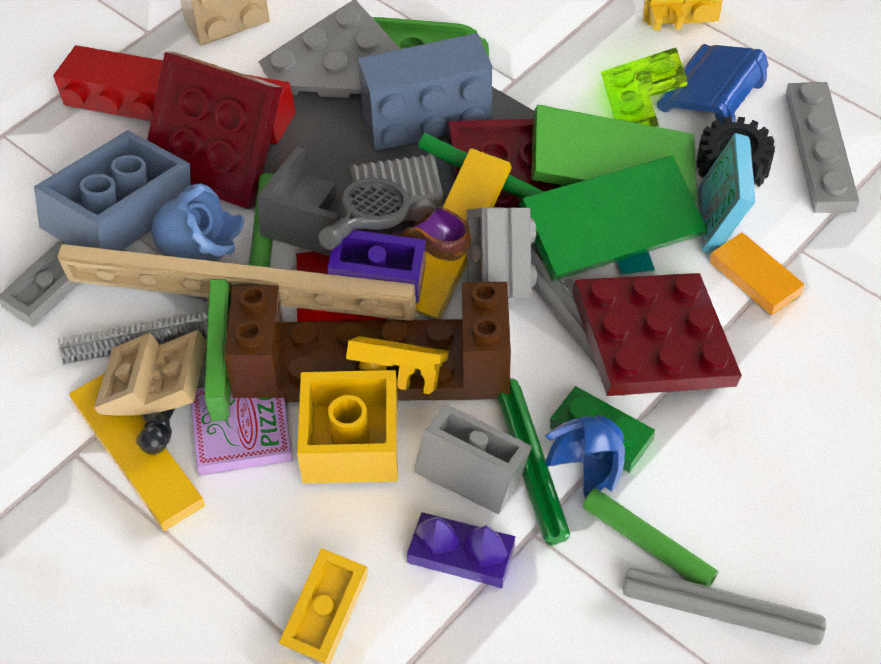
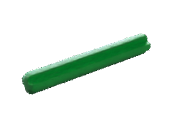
(536, 473)

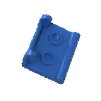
(718, 80)

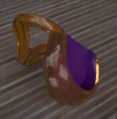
(445, 234)

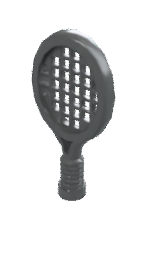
(356, 218)

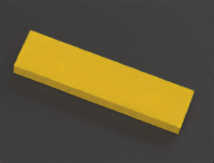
(475, 187)
(154, 478)

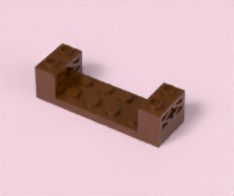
(268, 354)

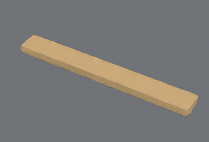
(193, 278)

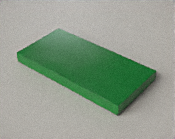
(613, 217)

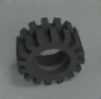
(717, 137)

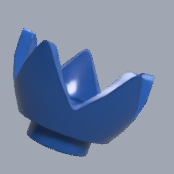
(593, 442)

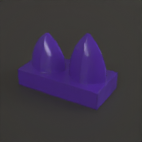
(461, 549)

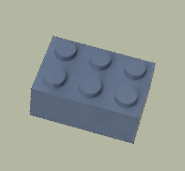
(423, 89)
(110, 193)

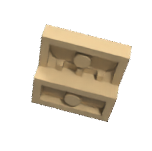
(151, 376)

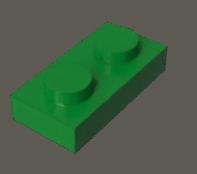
(581, 404)

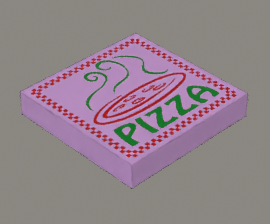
(250, 438)

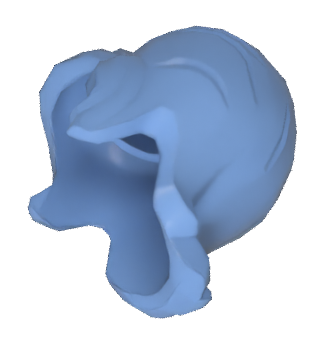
(195, 226)

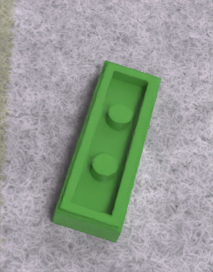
(217, 380)

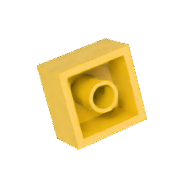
(348, 427)

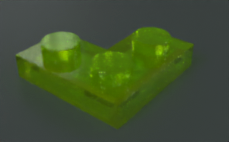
(634, 83)

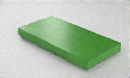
(583, 146)

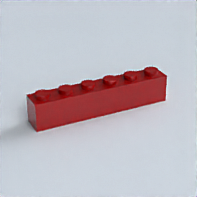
(129, 84)

